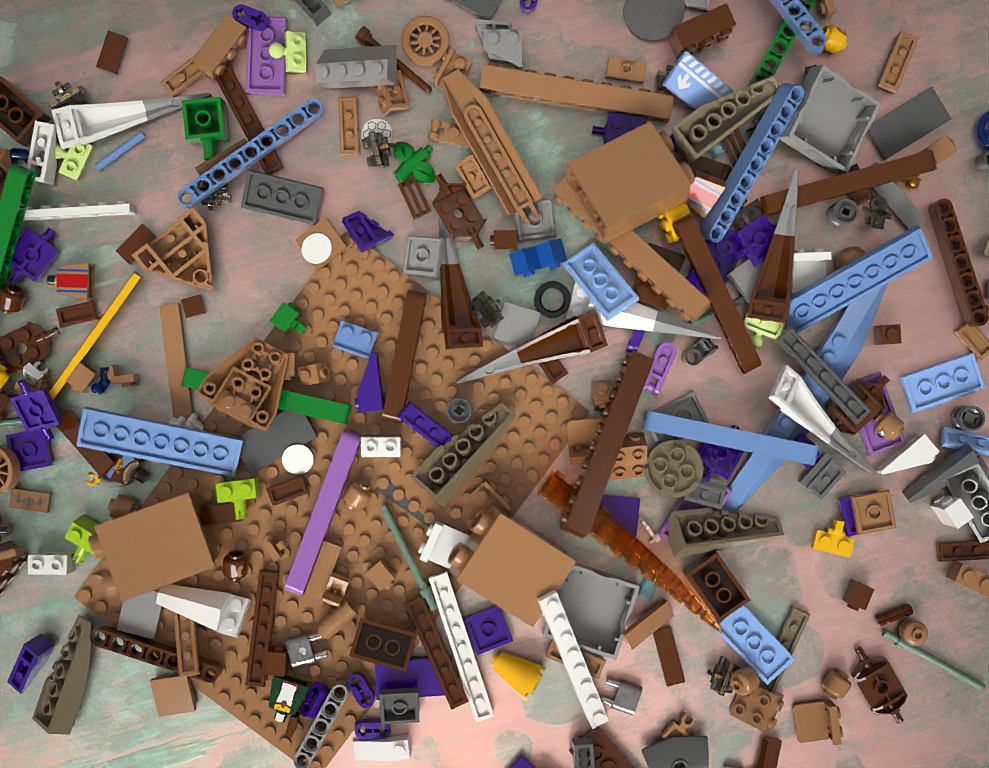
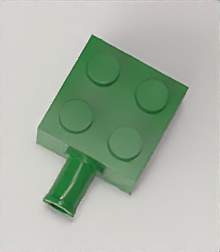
(205, 123)

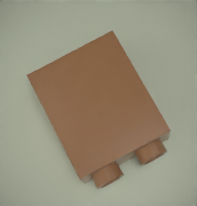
(629, 181)
(152, 547)
(509, 564)

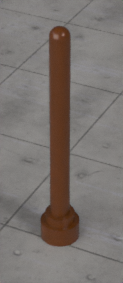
(364, 36)

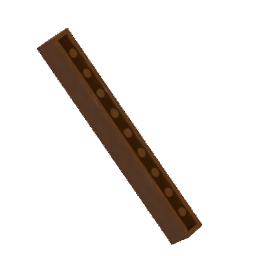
(607, 444)

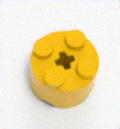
(668, 218)

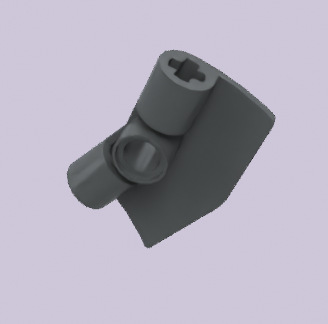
(689, 750)

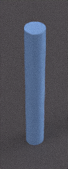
(120, 150)

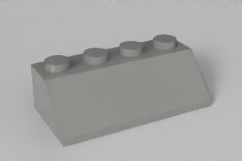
(357, 67)
(973, 489)

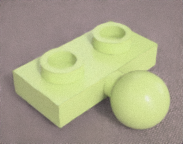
(294, 51)
(75, 159)
(762, 327)

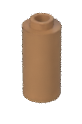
(337, 619)

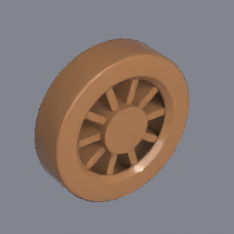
(425, 41)
(11, 471)

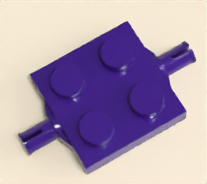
(618, 125)
(755, 240)
(33, 255)
(36, 409)
(719, 459)

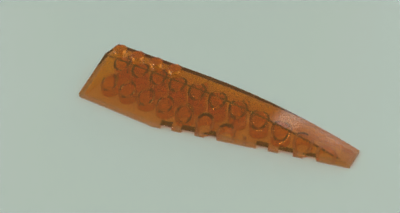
(624, 543)

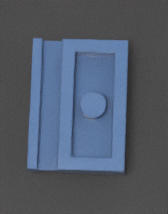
(355, 339)

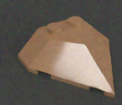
(180, 252)

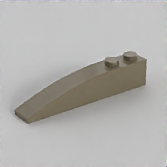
(720, 117)
(458, 459)
(711, 530)
(65, 688)

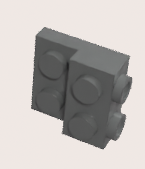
(399, 705)

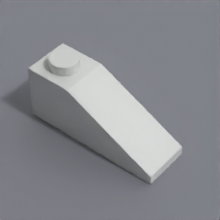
(42, 153)
(914, 453)
(392, 748)

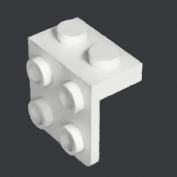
(808, 268)
(440, 543)

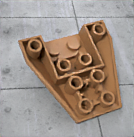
(248, 384)

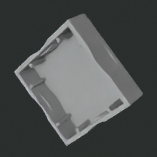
(830, 120)
(596, 608)

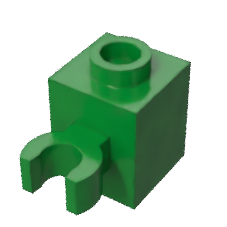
(287, 318)

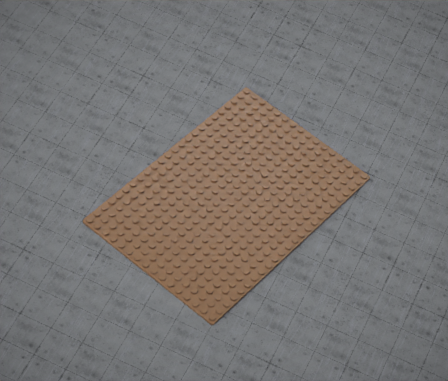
(371, 295)

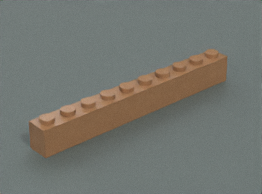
(575, 93)
(643, 259)

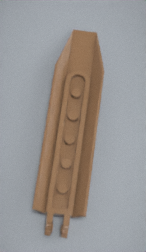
(491, 146)

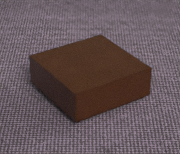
(193, 306)
(292, 724)

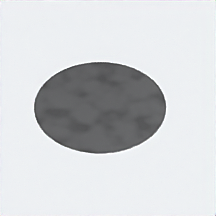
(653, 17)

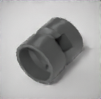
(842, 213)
(459, 410)
(967, 417)

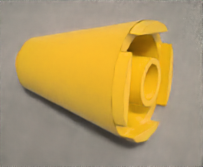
(518, 673)

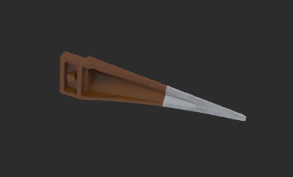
(773, 287)
(457, 320)
(570, 338)

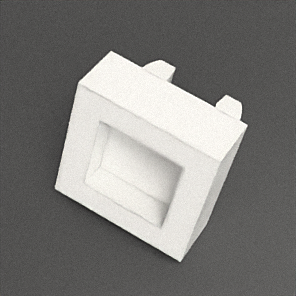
(32, 374)

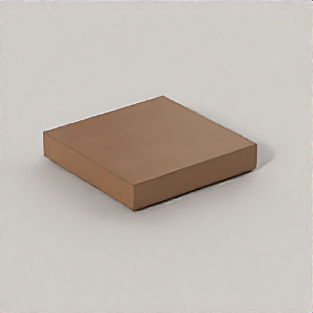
(324, 227)
(873, 512)
(173, 695)

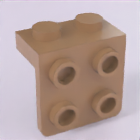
(580, 434)
(631, 458)
(758, 708)
(818, 722)

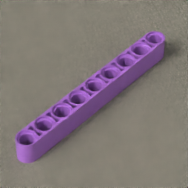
(323, 512)

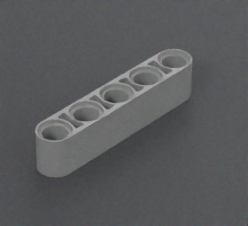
(317, 732)

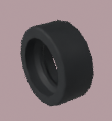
(566, 295)

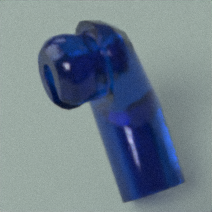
(18, 153)
(103, 384)

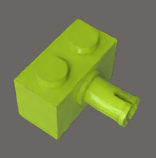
(238, 492)
(78, 534)

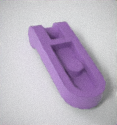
(662, 362)

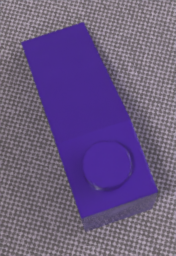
(370, 391)
(29, 662)

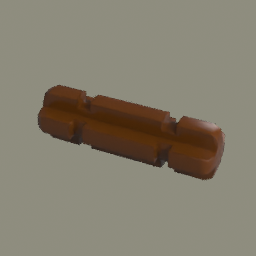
(894, 615)

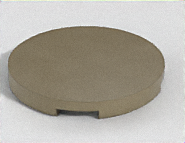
(674, 468)

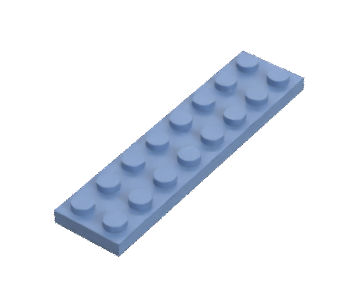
(858, 278)
(159, 441)

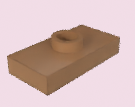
(626, 70)

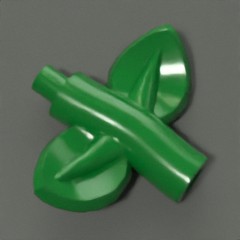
(413, 162)

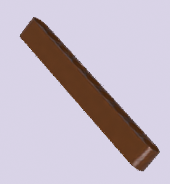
(853, 181)
(717, 292)

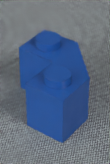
(538, 257)

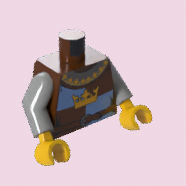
(122, 473)

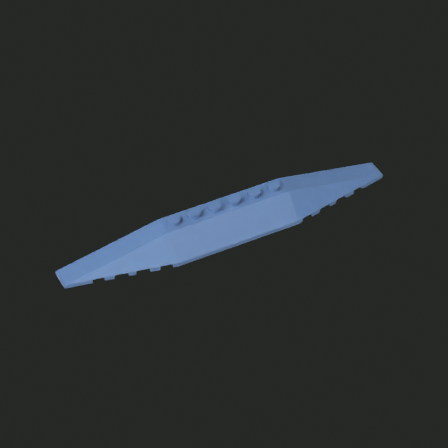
(839, 351)

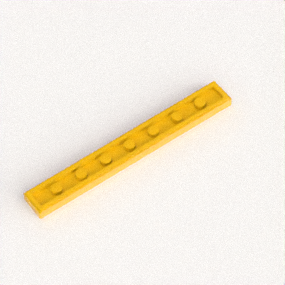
(94, 334)

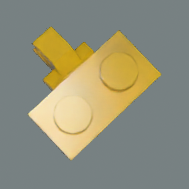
(833, 540)

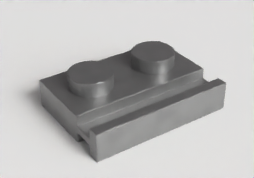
(822, 476)
(708, 493)

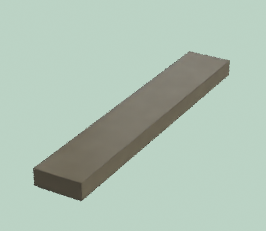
(788, 637)

